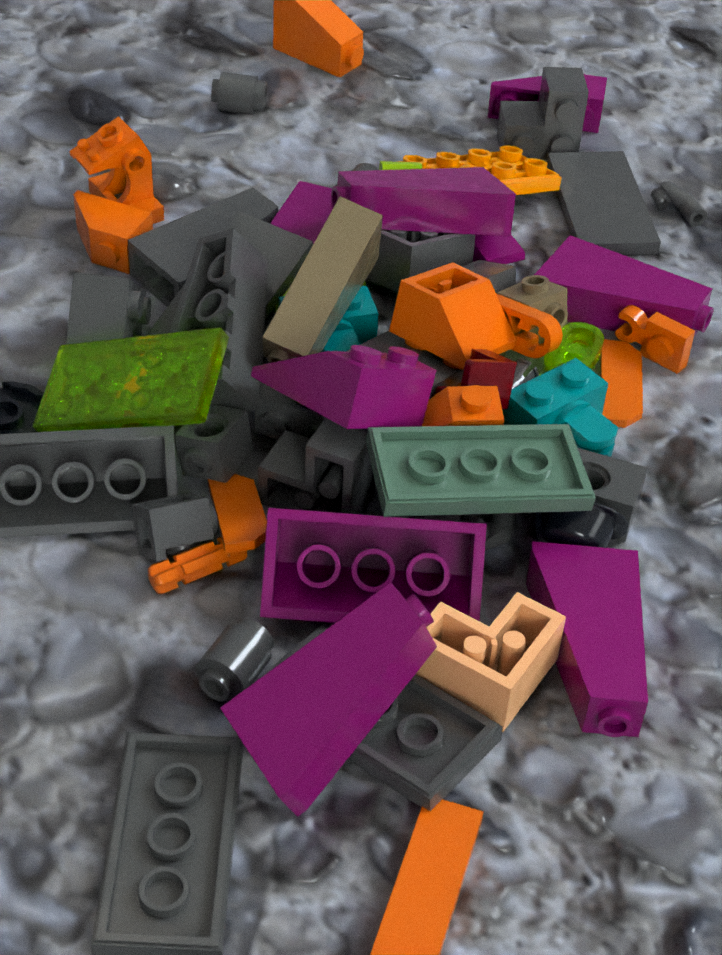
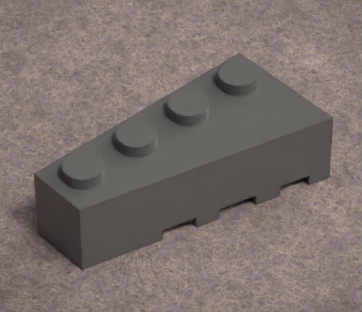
(228, 292)

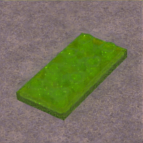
(133, 382)

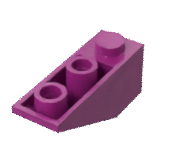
(529, 90)

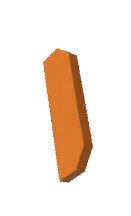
(623, 371)
(238, 513)

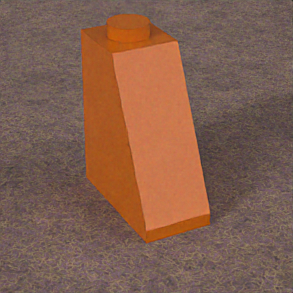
(317, 35)

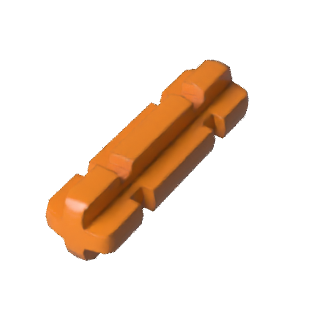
(191, 565)

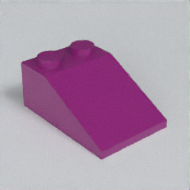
(356, 386)

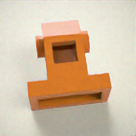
(130, 166)

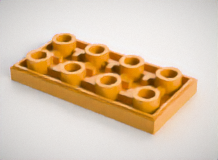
(508, 165)

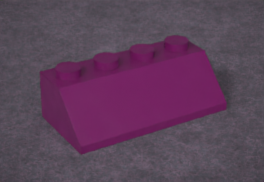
(333, 562)

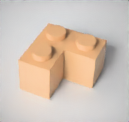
(494, 664)

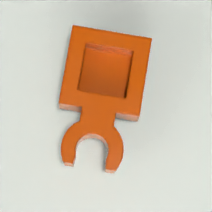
(660, 337)

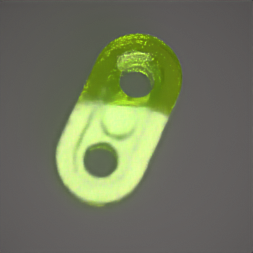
(578, 341)

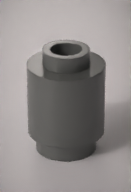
(239, 93)
(234, 659)

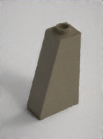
(325, 283)

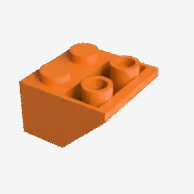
(451, 314)

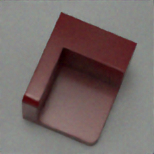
(489, 369)

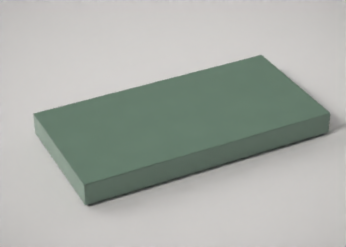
(478, 470)

